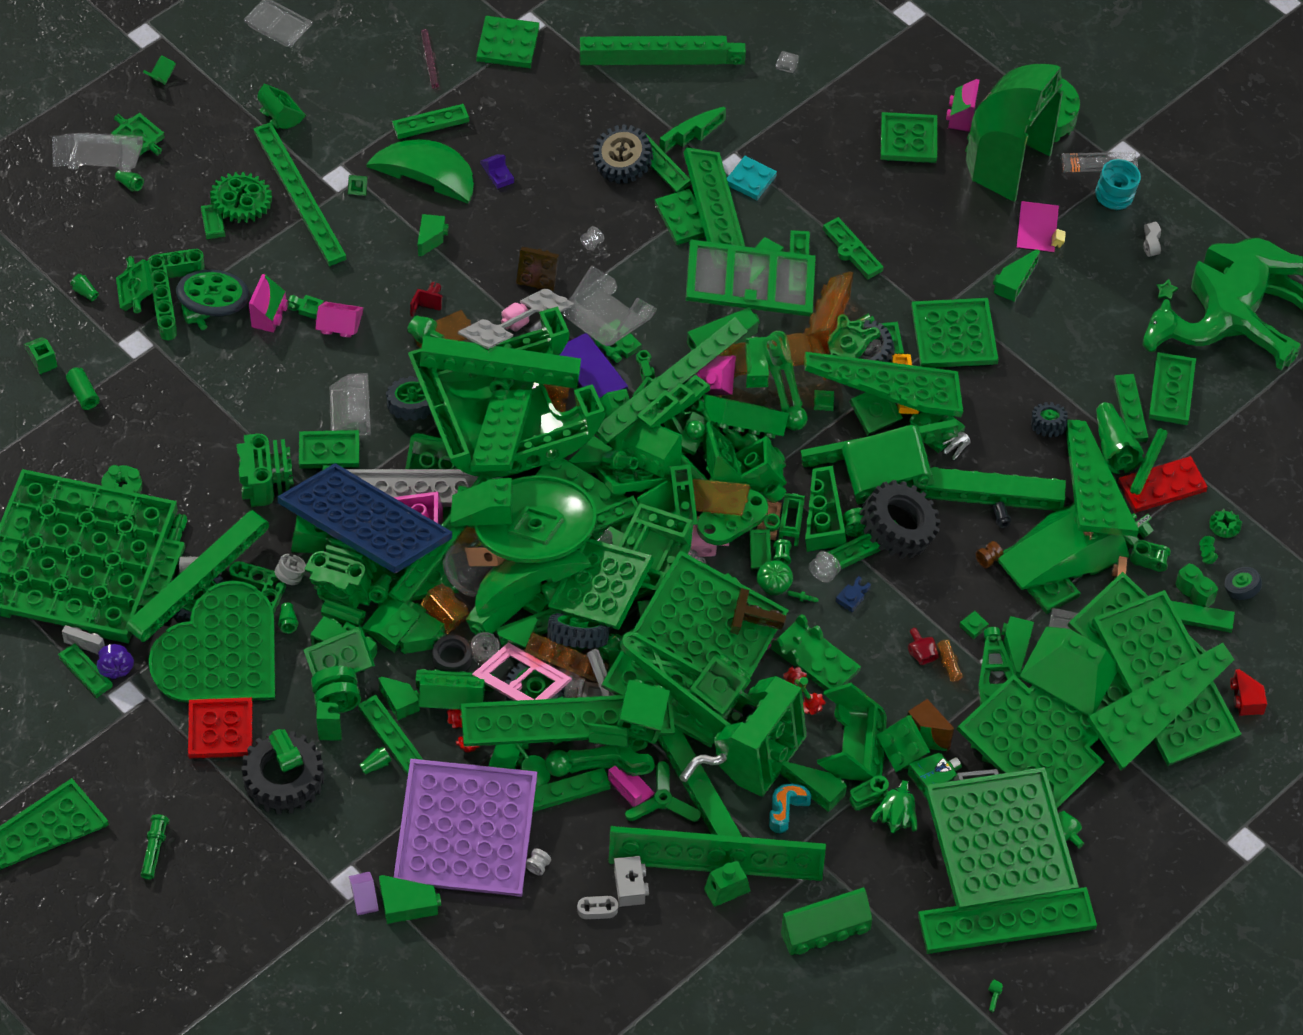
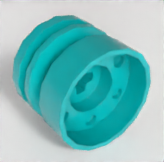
(1117, 184)

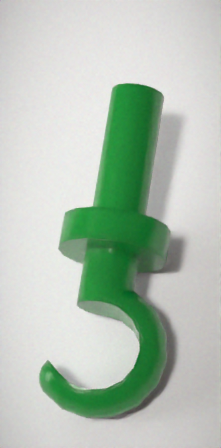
(802, 596)

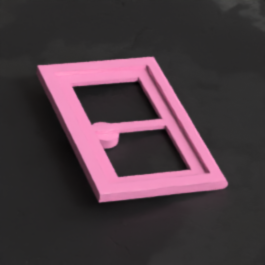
(513, 689)

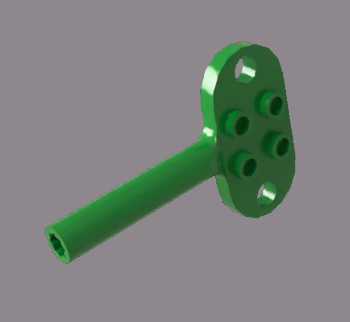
(727, 526)

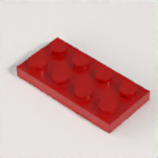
(1165, 485)

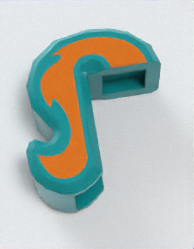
(781, 800)

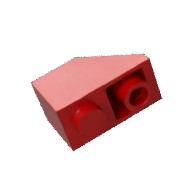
(1249, 694)

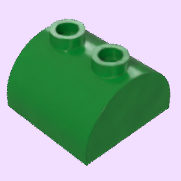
(280, 107)

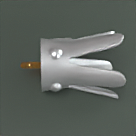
(960, 442)

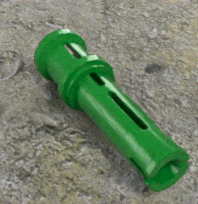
(155, 838)

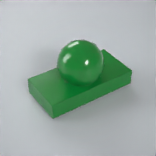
(693, 432)

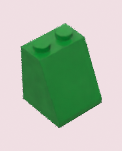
(643, 710)

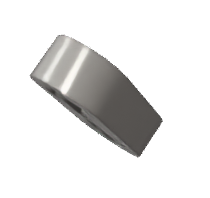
(597, 907)

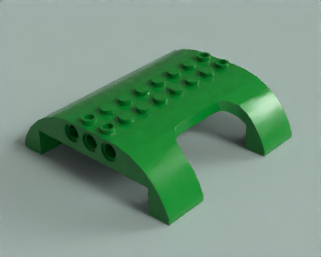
(462, 399)

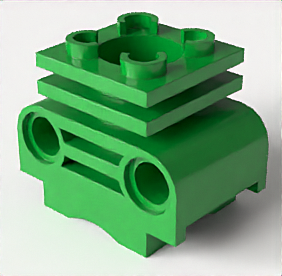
(261, 469)
(341, 574)

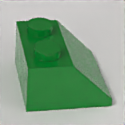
(391, 623)

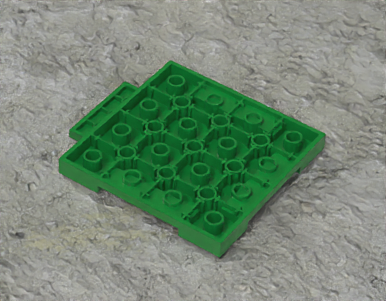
(86, 566)

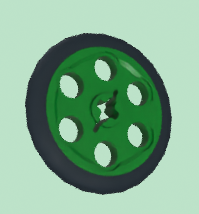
(212, 292)

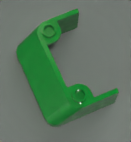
(862, 720)

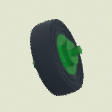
(1243, 583)

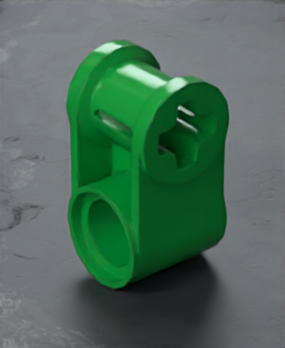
(1150, 555)

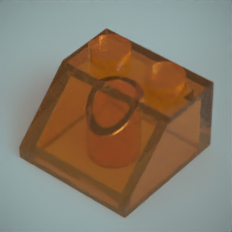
(445, 607)

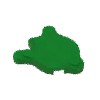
(850, 338)

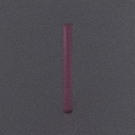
(429, 58)

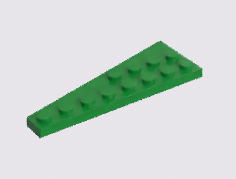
(1095, 491)
(1142, 715)
(49, 823)

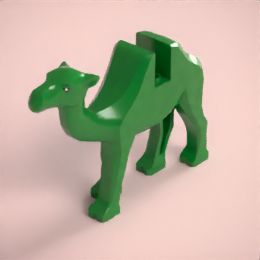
(1231, 291)

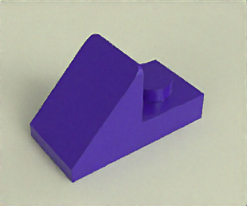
(497, 170)

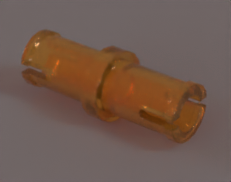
(950, 660)

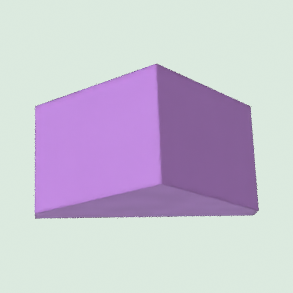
(363, 893)

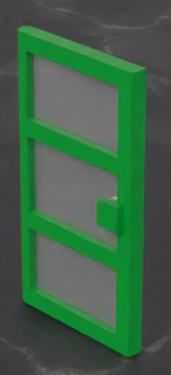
(750, 278)

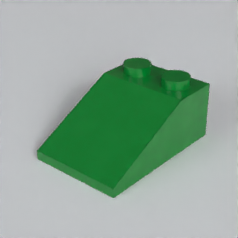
(484, 504)

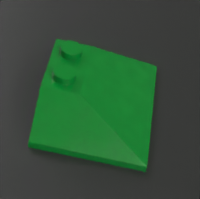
(657, 535)
(1070, 669)

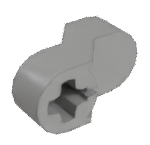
(1151, 244)

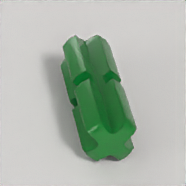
(179, 525)

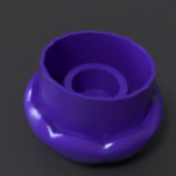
(114, 661)

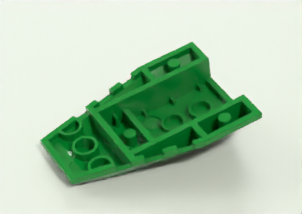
(1060, 551)

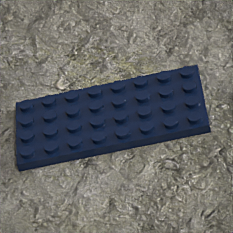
(365, 518)

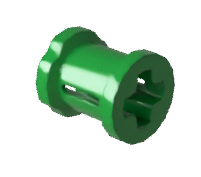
(782, 552)

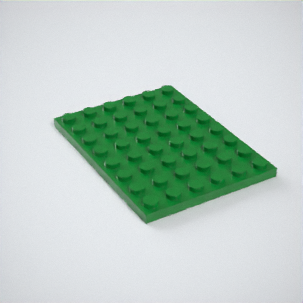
(694, 620)

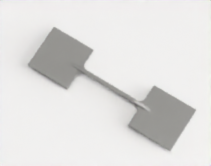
(490, 335)

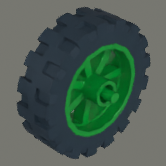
(413, 403)

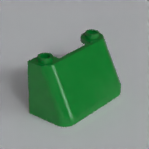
(885, 458)

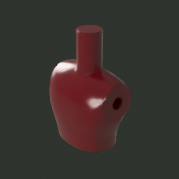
(922, 649)

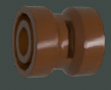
(988, 555)

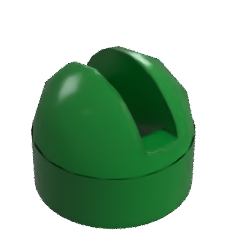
(772, 519)

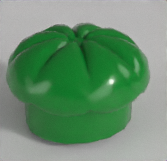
(774, 577)

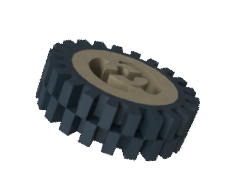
(611, 148)

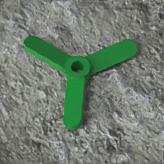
(670, 803)

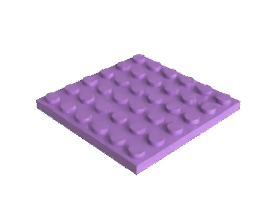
(466, 827)

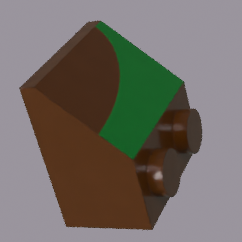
(932, 725)

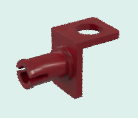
(429, 298)

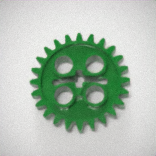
(229, 191)

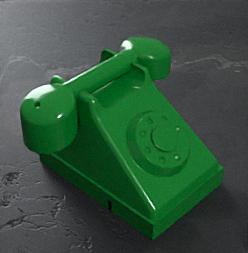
(763, 469)

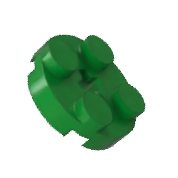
(123, 474)

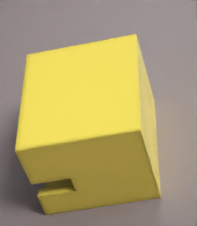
(1058, 238)

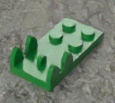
(815, 655)

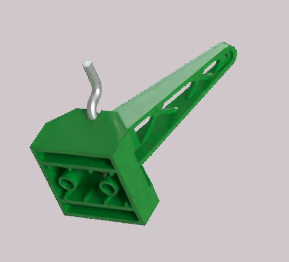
(746, 750)

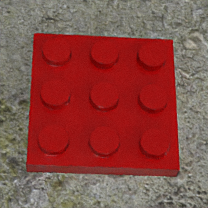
(220, 727)

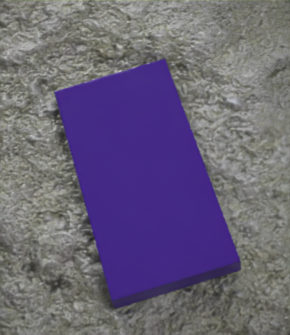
(594, 366)

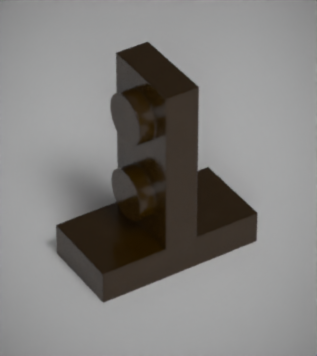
(754, 614)

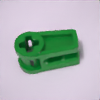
(869, 792)

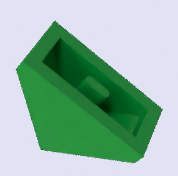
(519, 633)

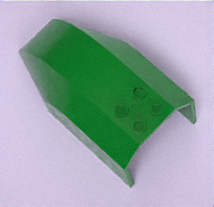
(1014, 114)

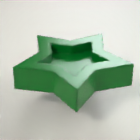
(1166, 290)

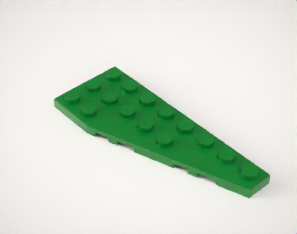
(909, 385)

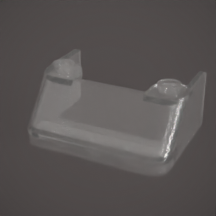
(96, 150)

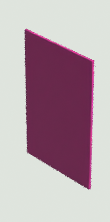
(1037, 226)

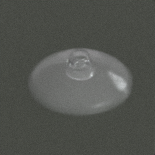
(460, 574)

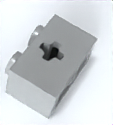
(630, 892)

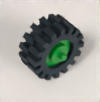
(1049, 419)

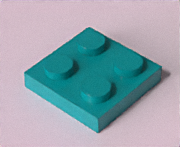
(751, 177)

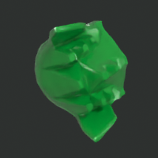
(897, 809)

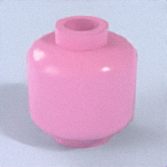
(512, 311)

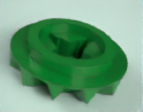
(1220, 529)

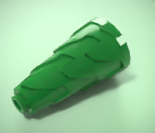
(1117, 441)

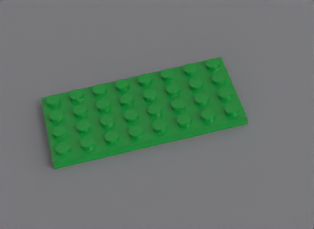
(1148, 643)

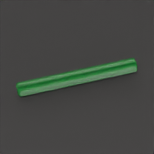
(1148, 461)

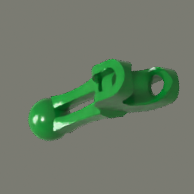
(780, 358)
(560, 762)

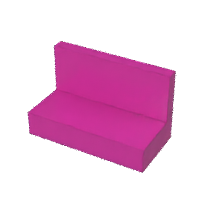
(629, 786)

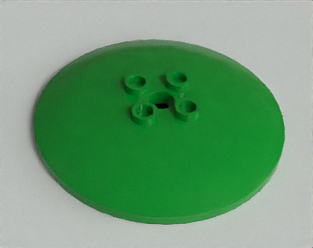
(557, 505)

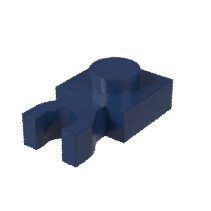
(851, 596)

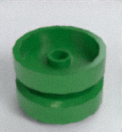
(336, 686)

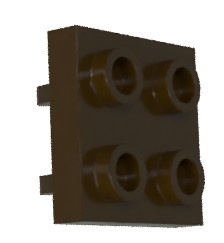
(537, 268)

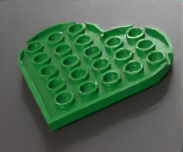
(222, 649)

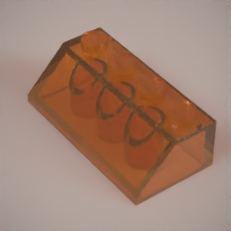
(831, 305)

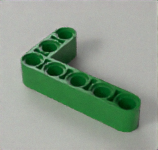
(170, 266)

